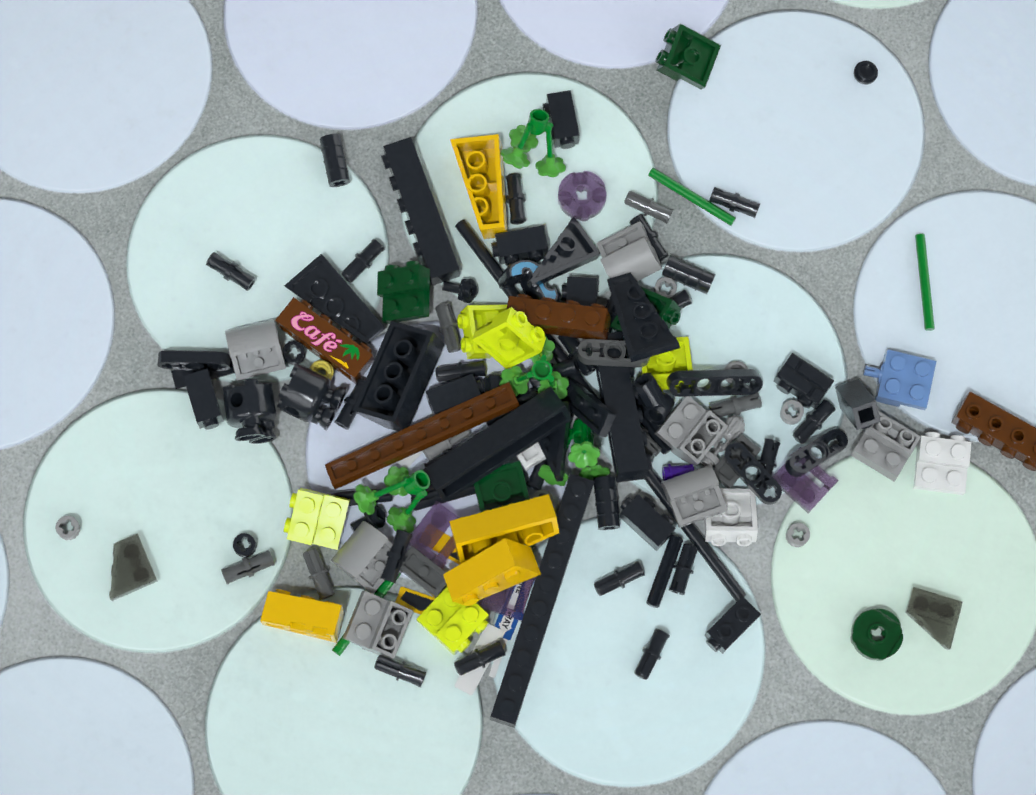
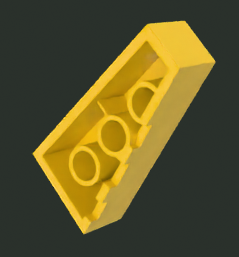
(484, 180)
(520, 522)

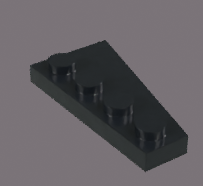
(332, 296)
(640, 323)

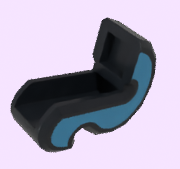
(520, 272)

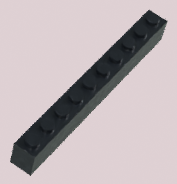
(541, 602)

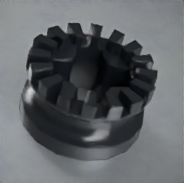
(287, 349)
(239, 539)

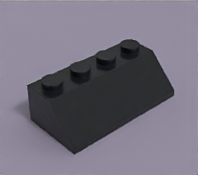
(399, 376)

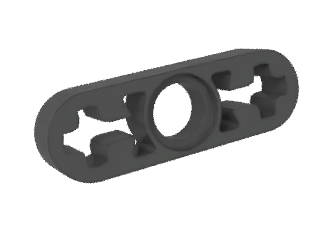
(605, 360)

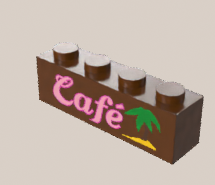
(325, 340)

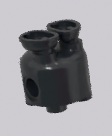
(307, 395)
(251, 410)

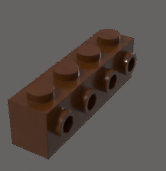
(565, 318)
(997, 429)

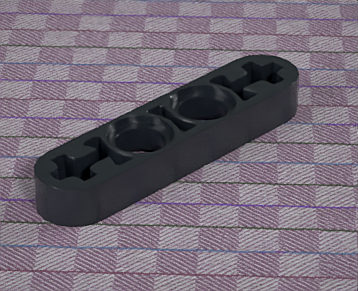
(715, 379)

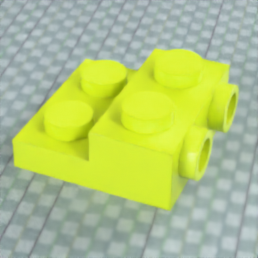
(473, 319)
(510, 338)
(666, 363)
(316, 518)
(453, 622)

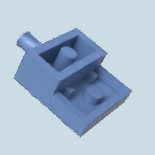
(903, 379)

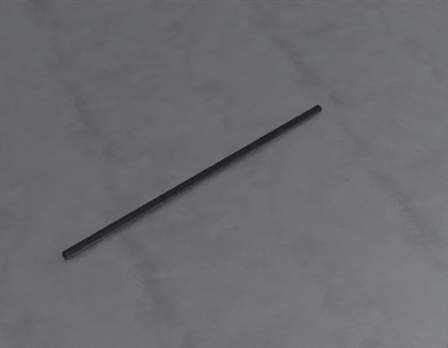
(652, 479)

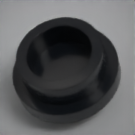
(865, 72)

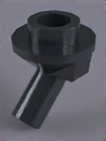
(466, 289)
(376, 519)

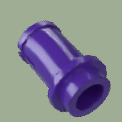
(672, 471)

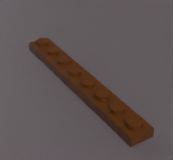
(422, 435)

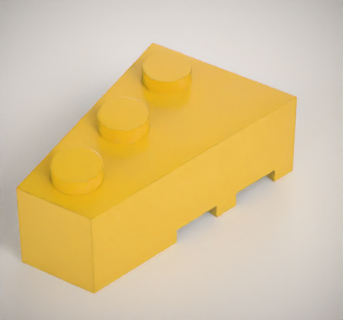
(491, 572)
(303, 615)

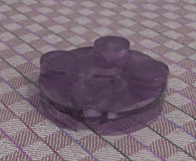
(582, 209)

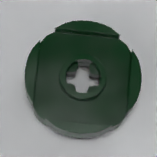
(891, 633)

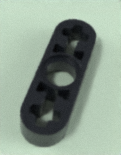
(194, 360)
(821, 444)
(735, 463)

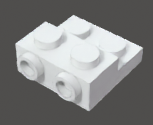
(942, 463)
(736, 524)

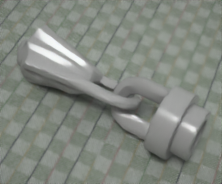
(734, 429)

